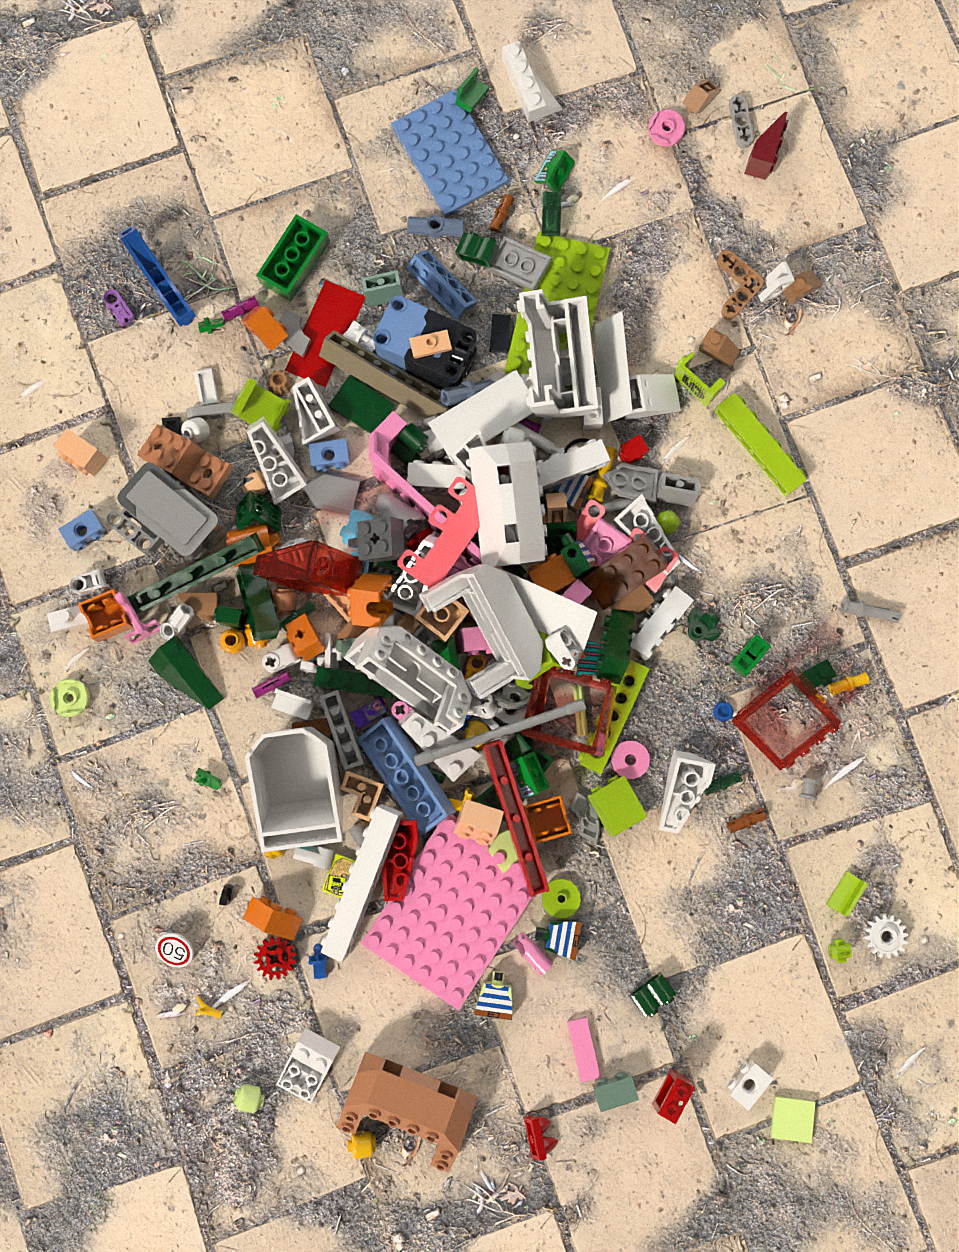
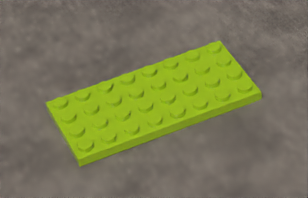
(573, 273)

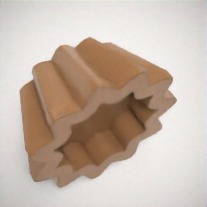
(279, 382)

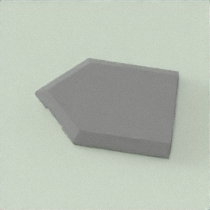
(632, 481)
(333, 492)

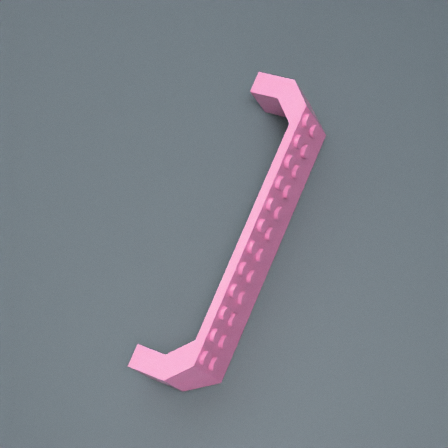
(380, 446)

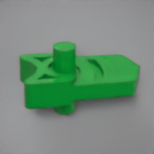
(207, 326)
(205, 778)

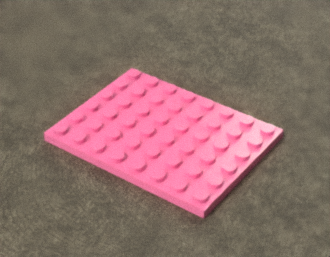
(451, 915)

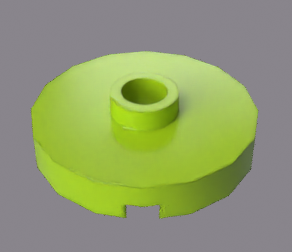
(568, 906)

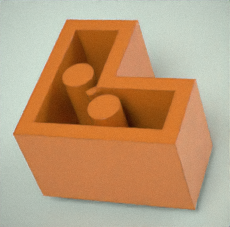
(265, 327)
(272, 918)

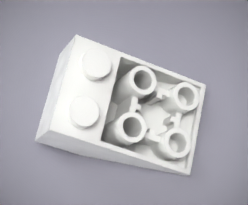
(653, 395)
(308, 1065)

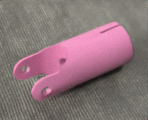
(532, 953)

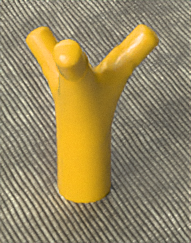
(207, 1010)

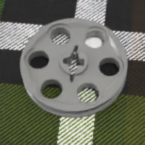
(510, 689)

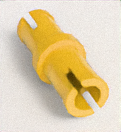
(848, 683)

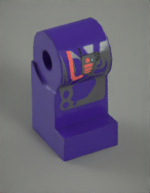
(369, 713)

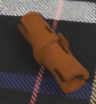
(502, 213)
(746, 821)

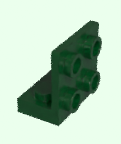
(255, 506)

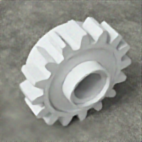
(895, 935)

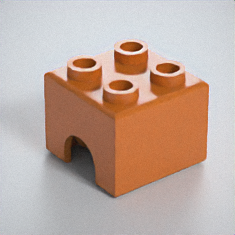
(552, 574)
(366, 603)
(105, 616)
(547, 819)

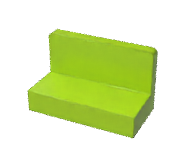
(846, 894)

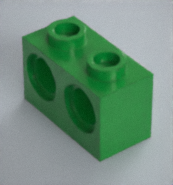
(749, 655)

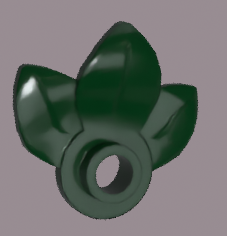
(704, 623)

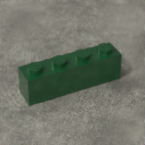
(258, 604)
(349, 682)

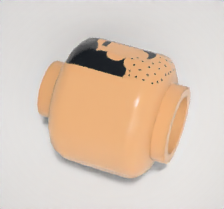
(255, 482)

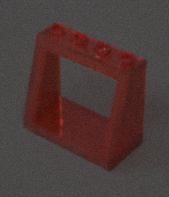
(310, 568)
(796, 677)
(537, 705)

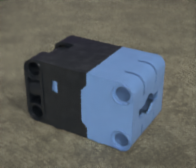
(410, 319)

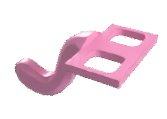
(139, 627)

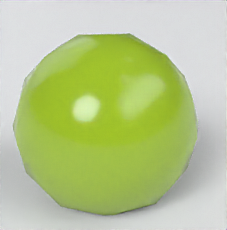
(668, 521)

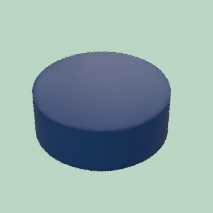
(722, 711)

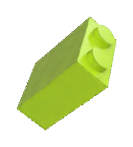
(616, 805)

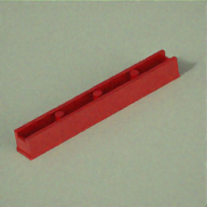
(515, 817)

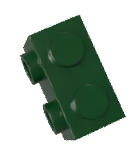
(818, 675)

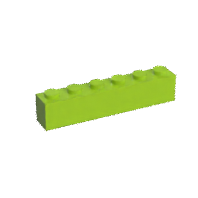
(760, 444)

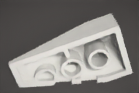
(685, 784)

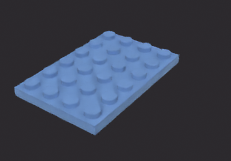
(449, 153)

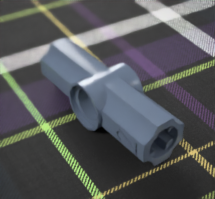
(423, 226)
(463, 391)

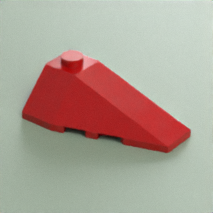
(400, 860)

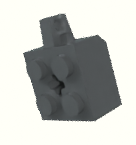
(379, 539)

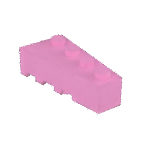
(471, 641)

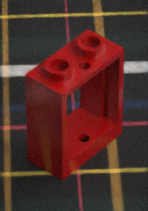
(673, 1089)

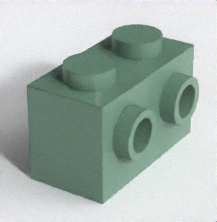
(382, 288)
(615, 1091)

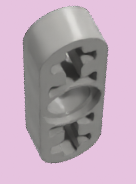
(744, 113)
(210, 411)

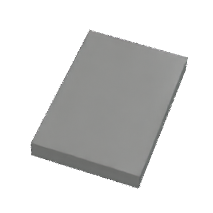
(520, 264)

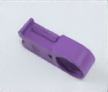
(119, 308)

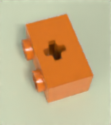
(305, 638)

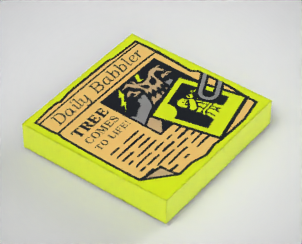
(337, 875)

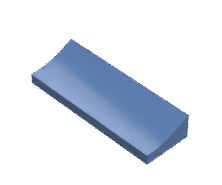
(411, 785)

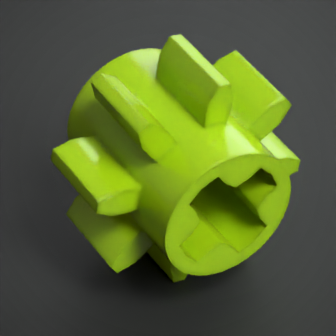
(840, 950)

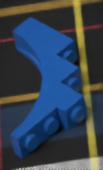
(157, 276)

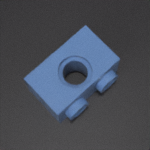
(321, 449)
(72, 530)

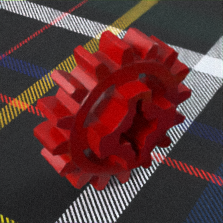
(268, 952)

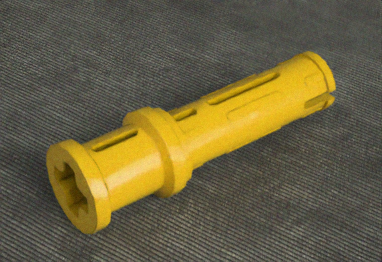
(599, 483)

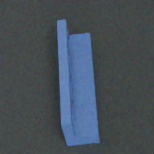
(440, 285)

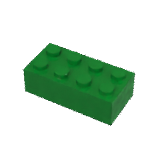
(293, 257)

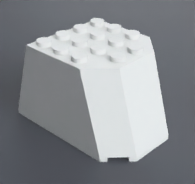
(295, 789)

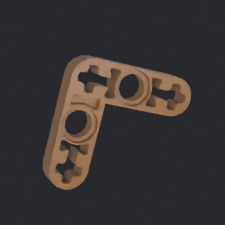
(745, 282)

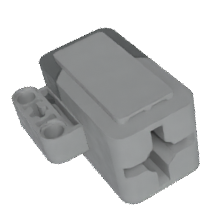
(167, 515)

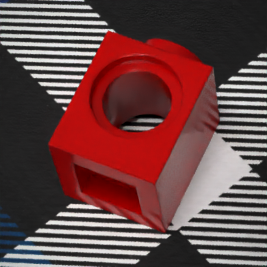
(633, 450)

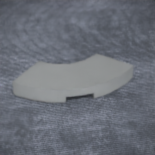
(296, 340)
(587, 817)

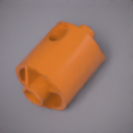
(269, 539)

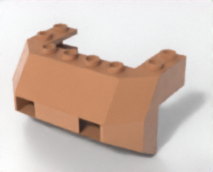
(410, 1103)

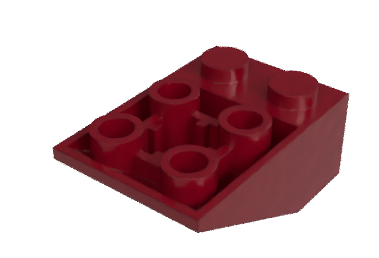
(766, 148)

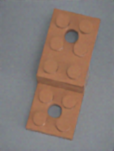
(185, 461)

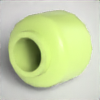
(248, 1098)

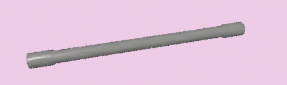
(567, 709)

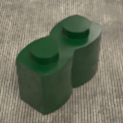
(477, 249)
(410, 444)
(230, 617)
(653, 995)

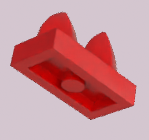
(539, 1145)

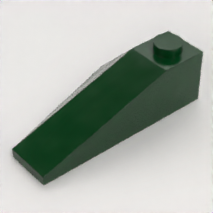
(179, 668)

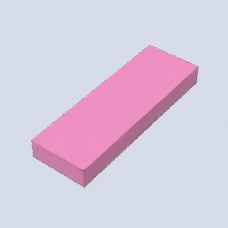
(583, 1049)

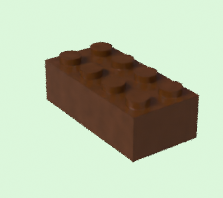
(625, 571)

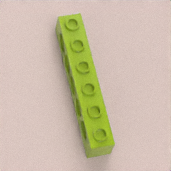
(638, 673)

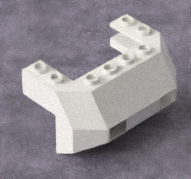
(554, 367)
(508, 503)
(501, 620)
(413, 674)

